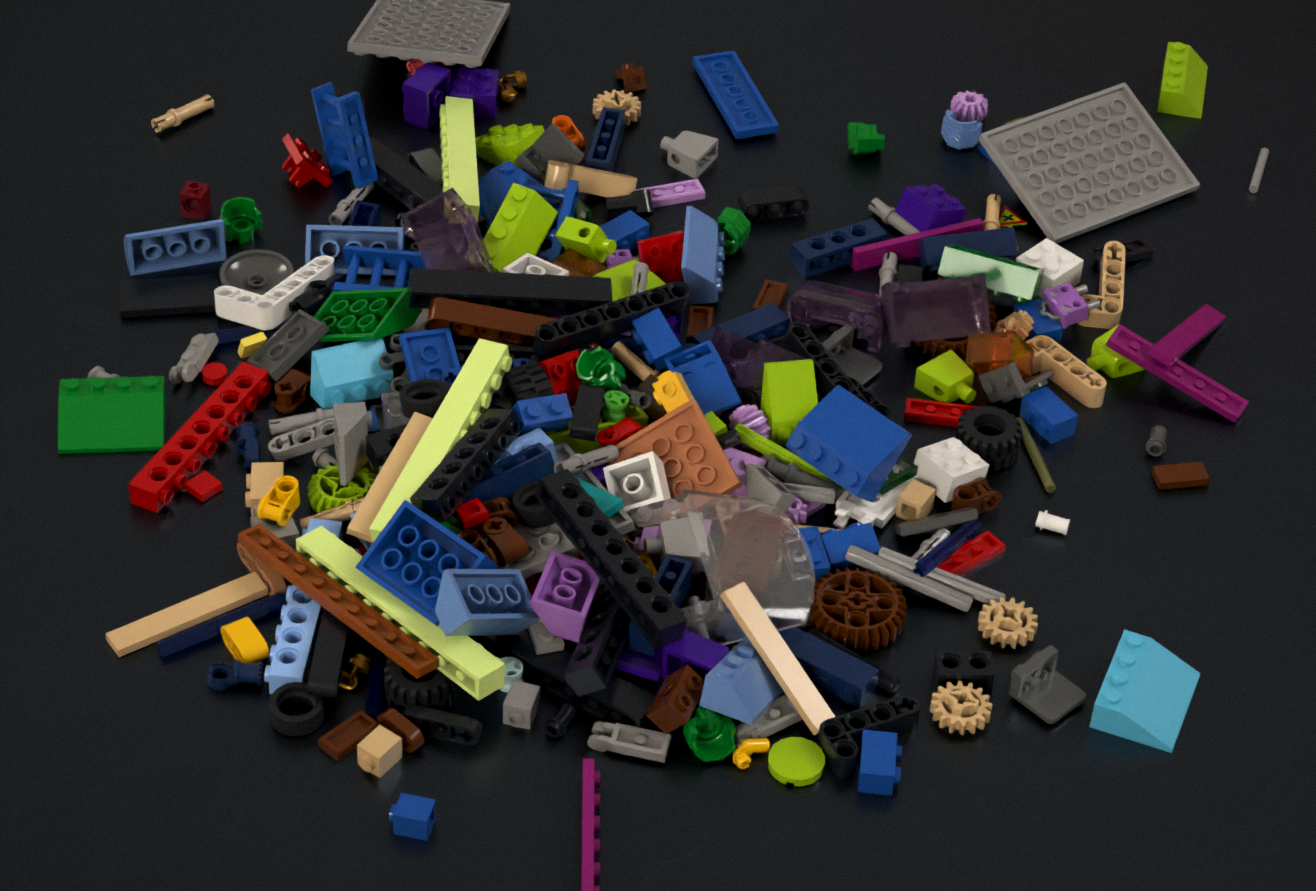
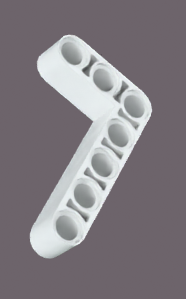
(273, 307)

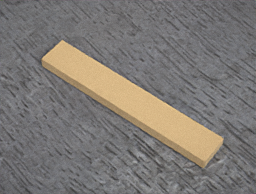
(388, 476)
(186, 614)
(777, 656)

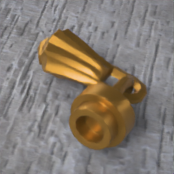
(506, 90)
(359, 664)

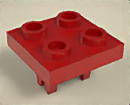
(304, 163)
(663, 255)
(563, 374)

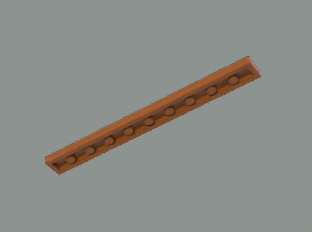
(339, 601)

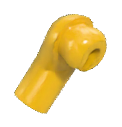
(742, 754)

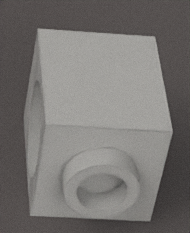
(521, 704)

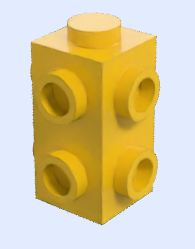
(671, 391)

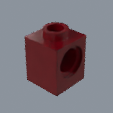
(195, 200)

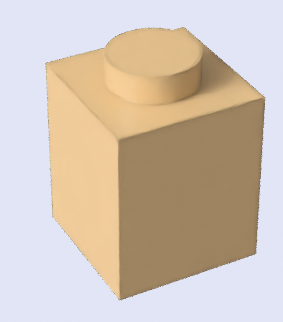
(915, 501)
(379, 751)

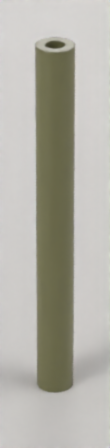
(1036, 457)

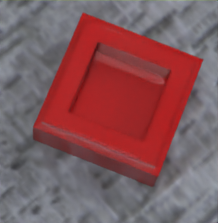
(203, 486)
(471, 513)

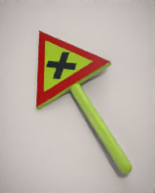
(1008, 218)

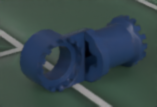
(247, 443)
(236, 673)

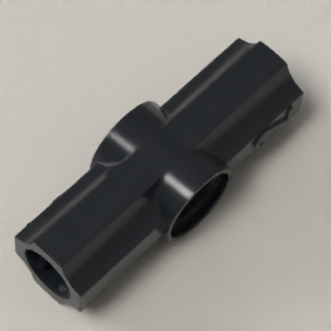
(316, 295)

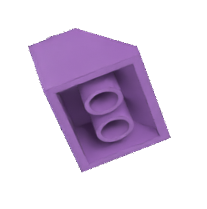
(565, 595)

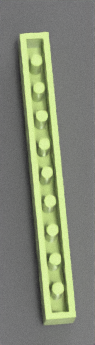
(459, 150)
(455, 416)
(458, 656)

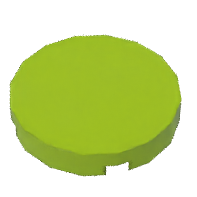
(796, 761)

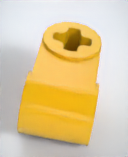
(280, 501)

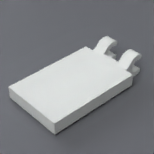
(864, 511)

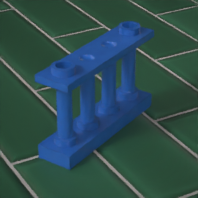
(344, 134)
(569, 198)
(378, 260)

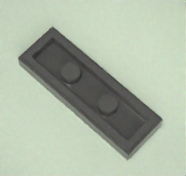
(936, 521)

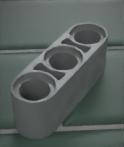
(428, 163)

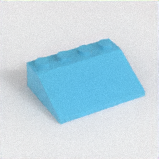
(1144, 693)

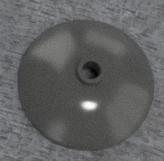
(255, 270)

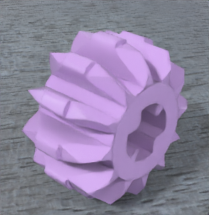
(969, 106)
(751, 418)

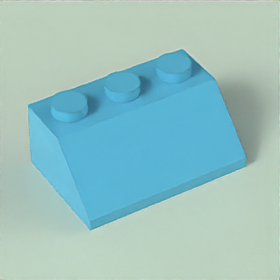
(349, 373)

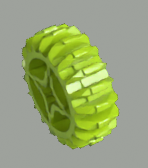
(327, 492)

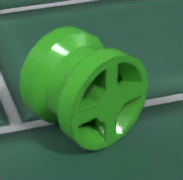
(614, 406)

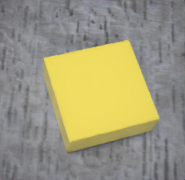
(251, 344)

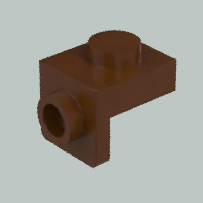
(632, 76)

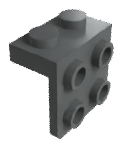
(549, 146)
(852, 361)
(1007, 382)
(1043, 688)

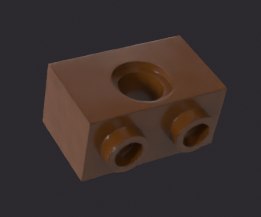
(676, 699)

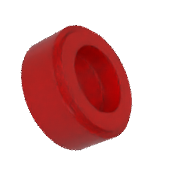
(214, 373)

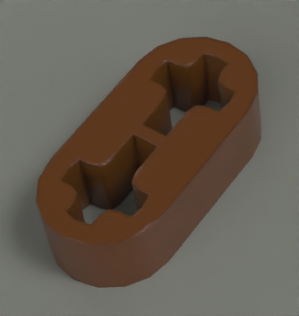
(401, 726)

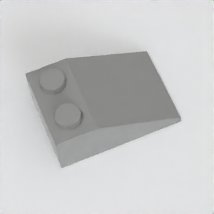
(350, 438)

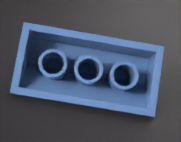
(331, 239)
(175, 247)
(702, 257)
(484, 602)
(740, 685)

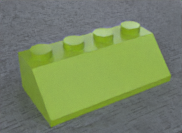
(1182, 82)
(518, 226)

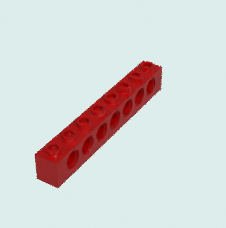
(199, 437)

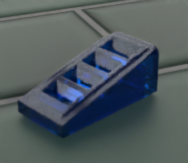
(365, 209)

